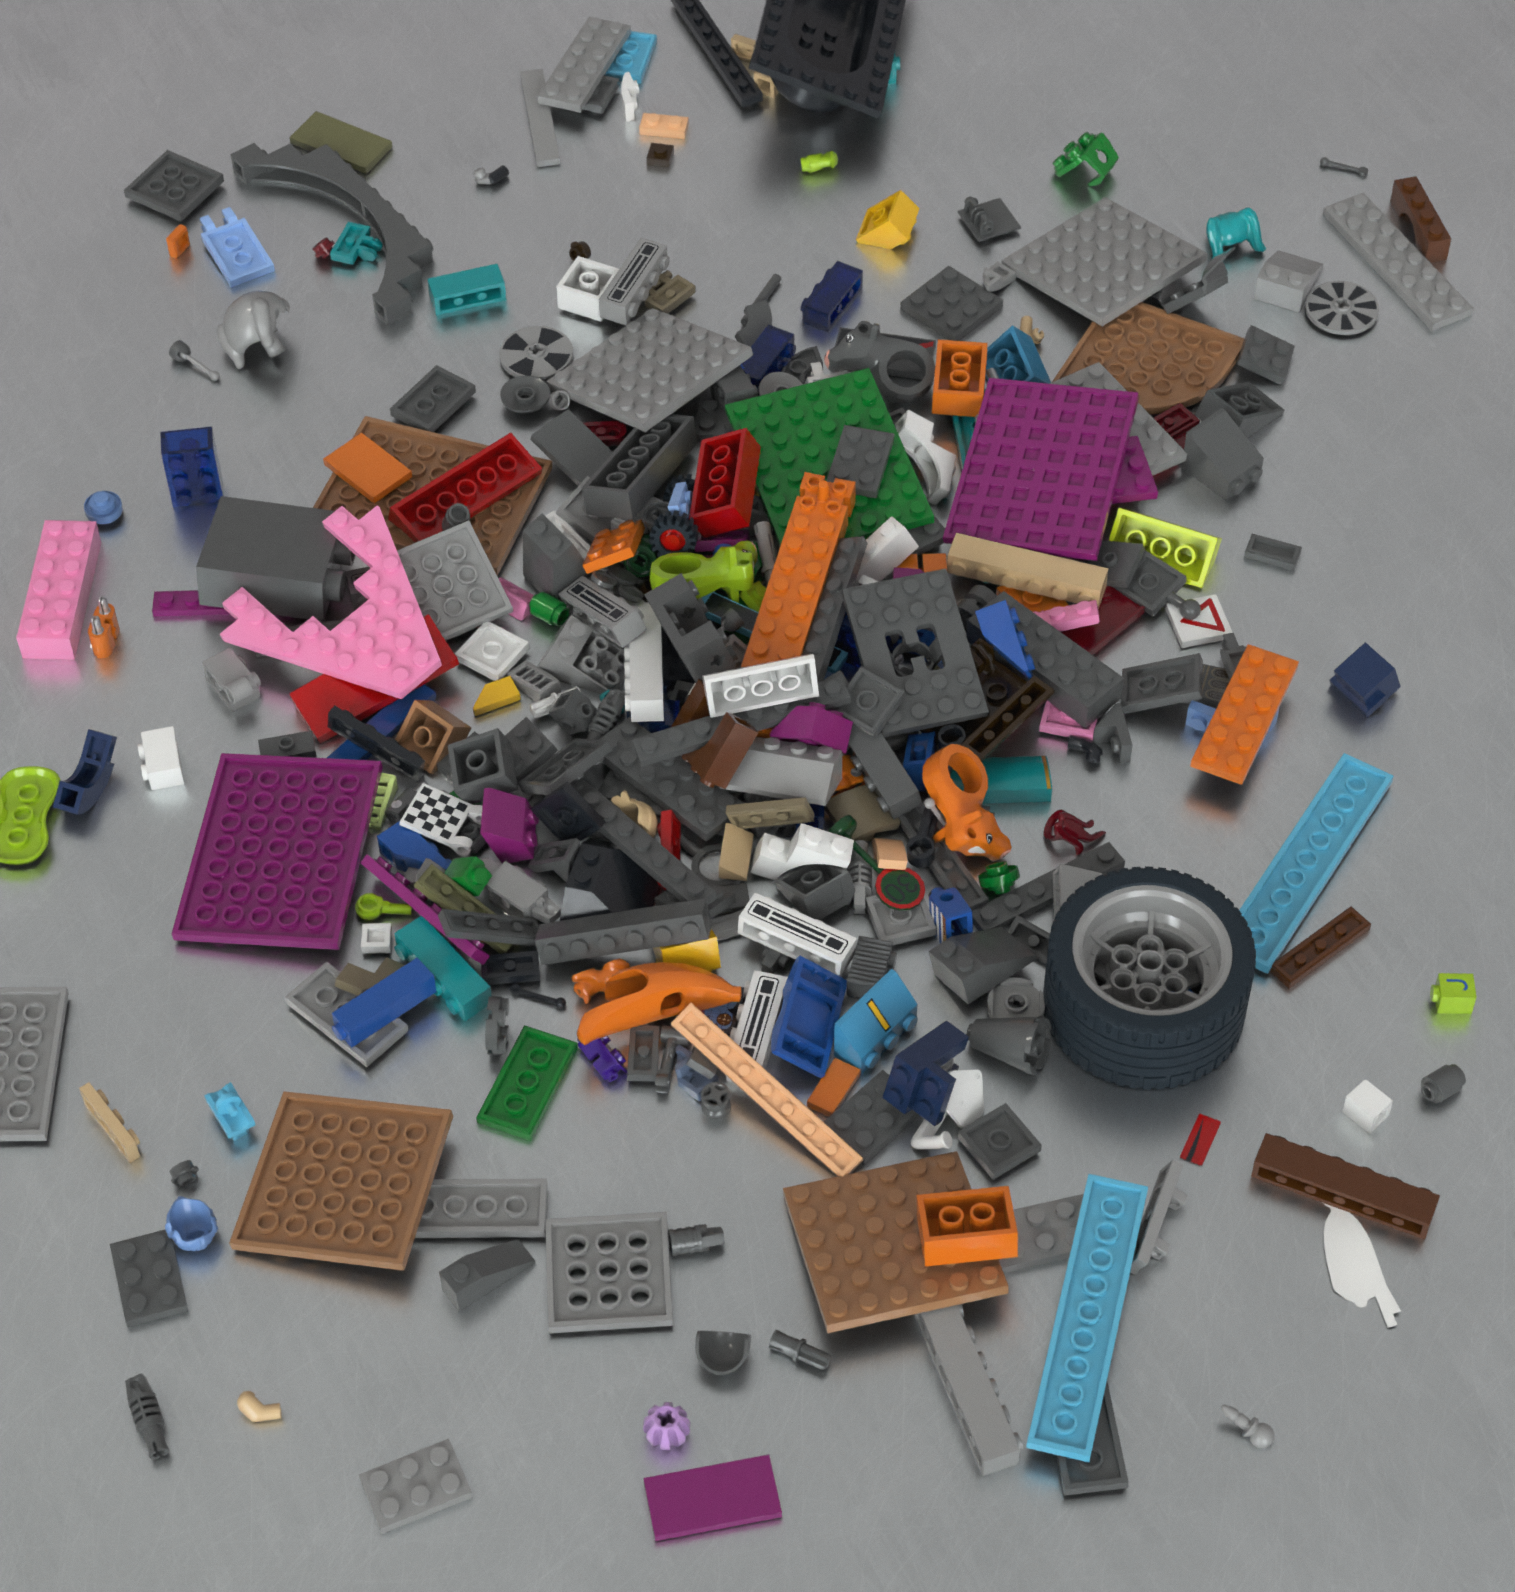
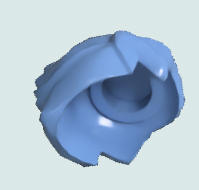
(191, 1224)

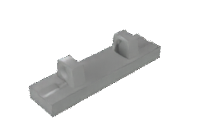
(1163, 1196)

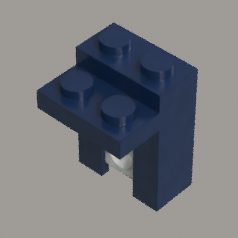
(921, 1074)

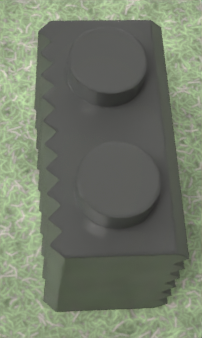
(869, 965)

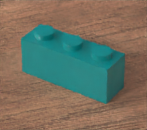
(466, 289)

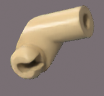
(1026, 327)
(255, 1410)

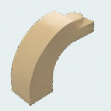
(744, 48)

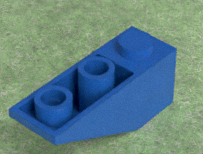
(1000, 631)
(408, 849)

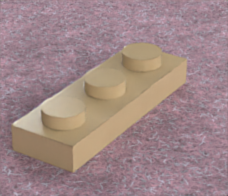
(110, 1121)

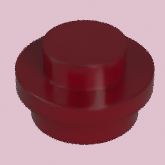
(323, 248)

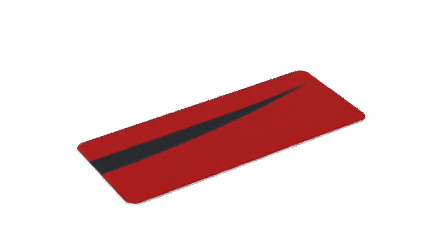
(1200, 1139)

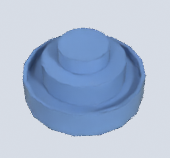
(103, 507)

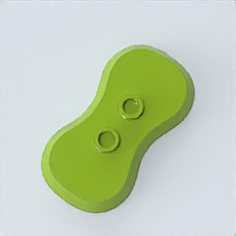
(24, 804)

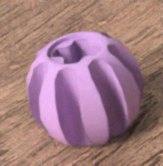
(666, 1426)

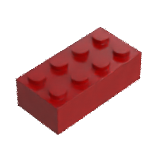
(725, 482)

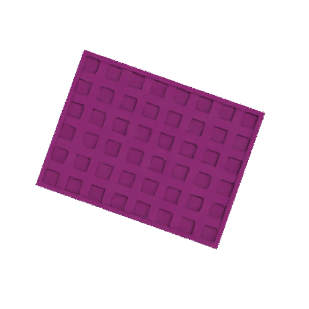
(1043, 467)

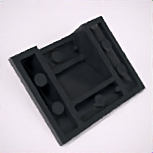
(606, 882)

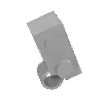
(232, 679)

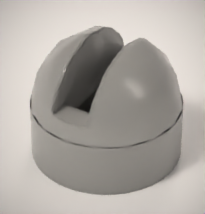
(563, 403)

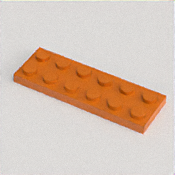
(1244, 714)

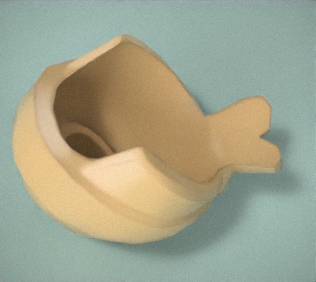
(638, 811)

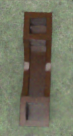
(1430, 233)

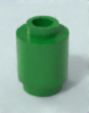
(549, 609)

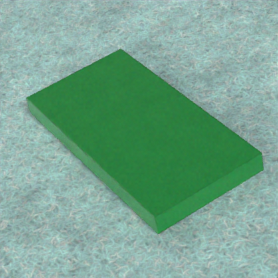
(527, 1083)

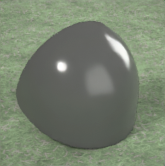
(722, 1351)

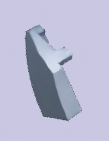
(688, 1078)

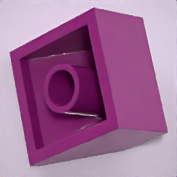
(815, 727)
(508, 826)

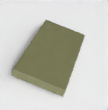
(353, 144)

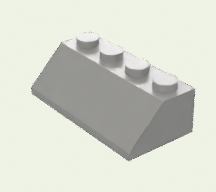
(789, 770)

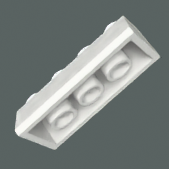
(761, 685)

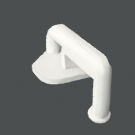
(964, 1107)

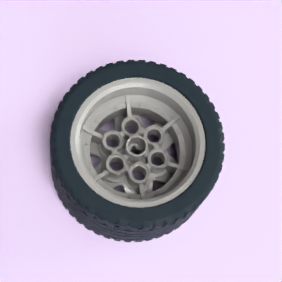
(1172, 939)

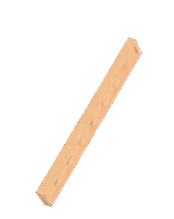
(766, 1091)

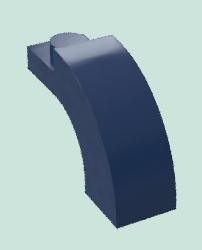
(90, 777)

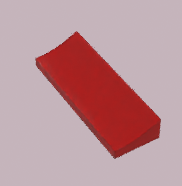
(473, 483)
(321, 694)

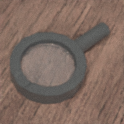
(706, 861)

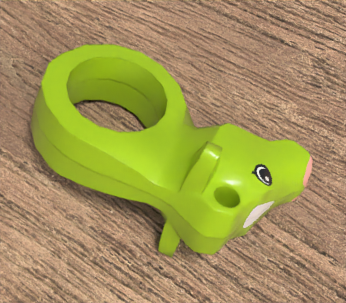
(728, 569)

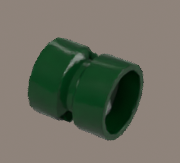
(642, 561)

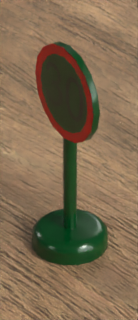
(894, 887)

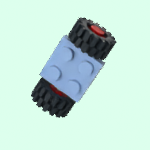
(675, 530)

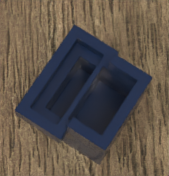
(1365, 679)

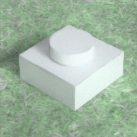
(376, 938)

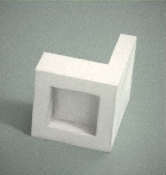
(1367, 1106)

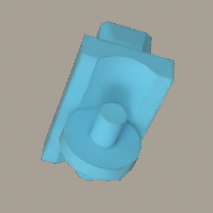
(230, 1111)

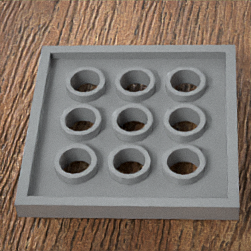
(624, 1284)

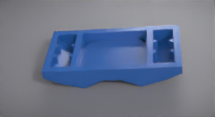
(808, 1016)

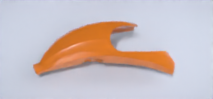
(651, 994)

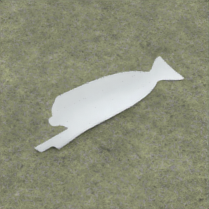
(1354, 1264)

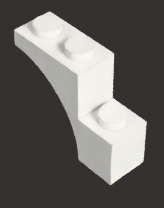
(933, 460)
(808, 846)

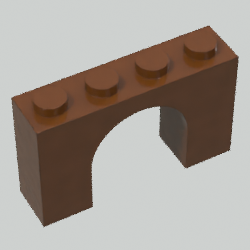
(726, 748)

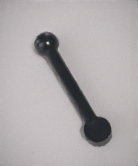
(515, 990)

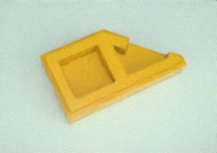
(496, 695)

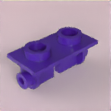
(610, 1060)

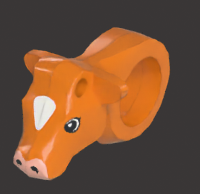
(967, 824)

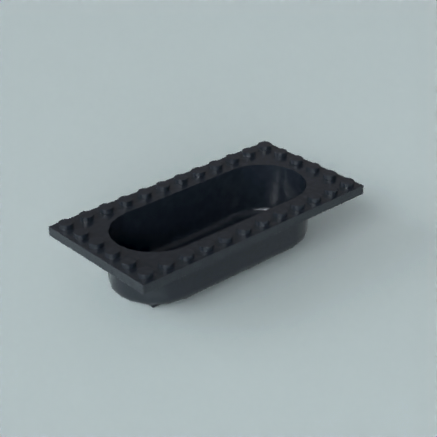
(829, 51)

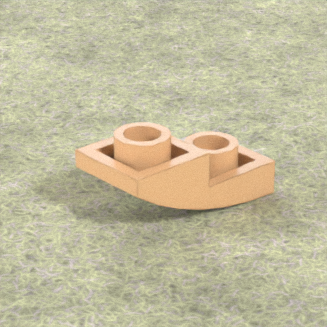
(889, 853)

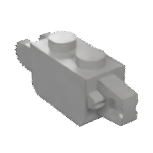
(518, 893)

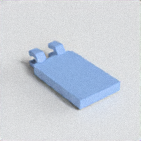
(235, 249)

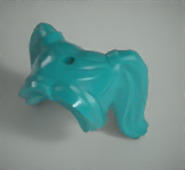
(1234, 228)

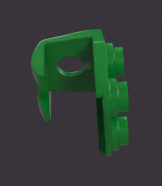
(1086, 150)

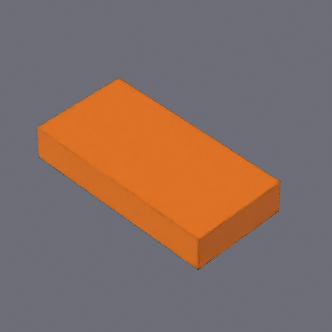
(833, 1087)

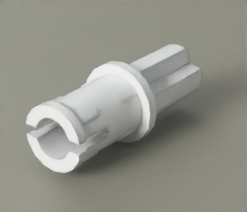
(542, 707)

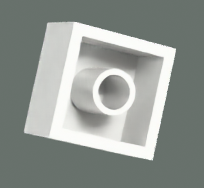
(583, 287)

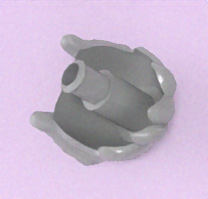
(249, 321)

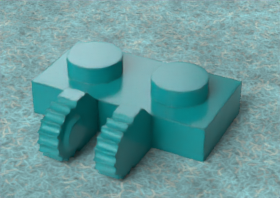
(355, 242)

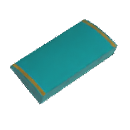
(1015, 780)

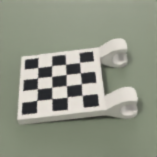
(441, 818)

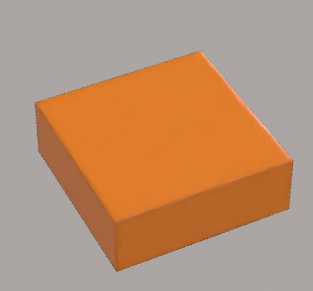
(178, 241)

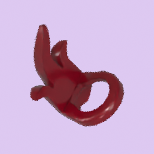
(1070, 830)

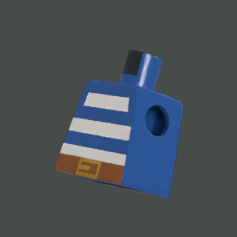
(949, 908)

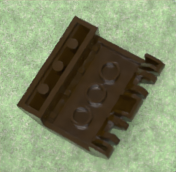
(1008, 702)

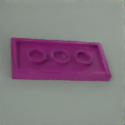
(712, 1497)

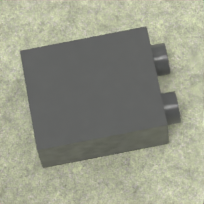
(275, 555)

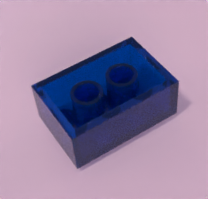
(192, 466)

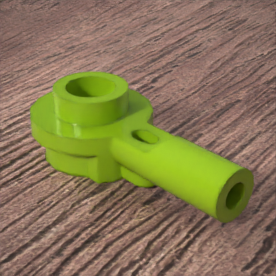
(372, 906)

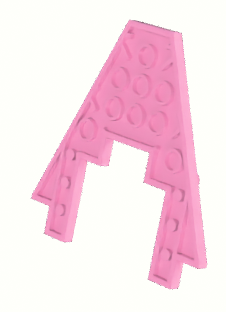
(376, 646)

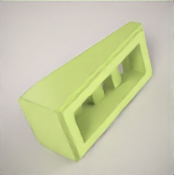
(387, 787)

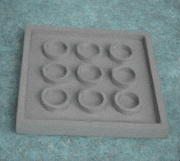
(454, 581)

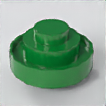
(999, 877)

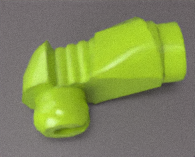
(817, 162)

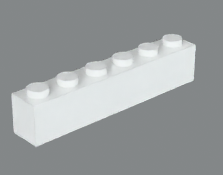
(645, 670)

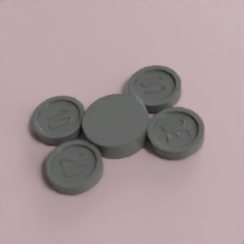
(622, 579)

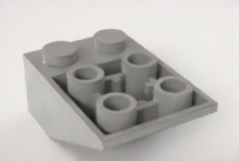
(584, 658)

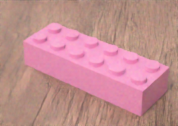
(59, 590)

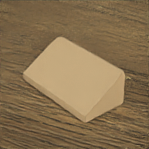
(735, 853)

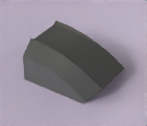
(817, 889)

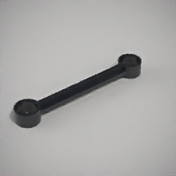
(929, 820)

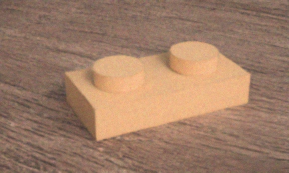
(664, 125)

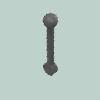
(1362, 171)

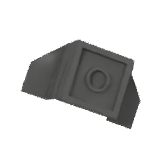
(1214, 276)

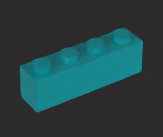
(455, 979)

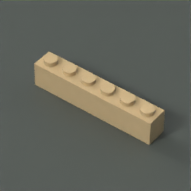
(1026, 570)

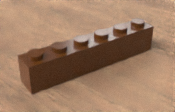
(1345, 1185)

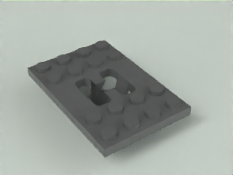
(903, 608)

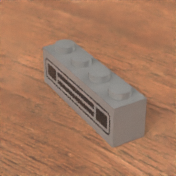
(633, 281)
(603, 611)

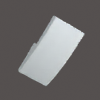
(629, 90)

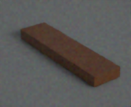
(1320, 947)

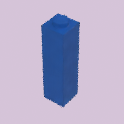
(383, 1002)

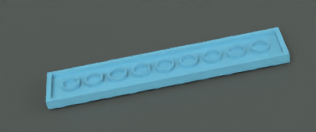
(1311, 855)
(1087, 1318)

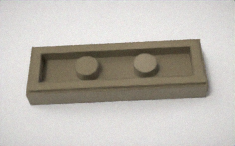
(770, 813)

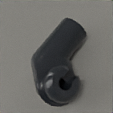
(1086, 745)

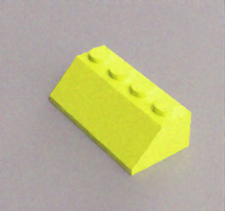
(1178, 546)

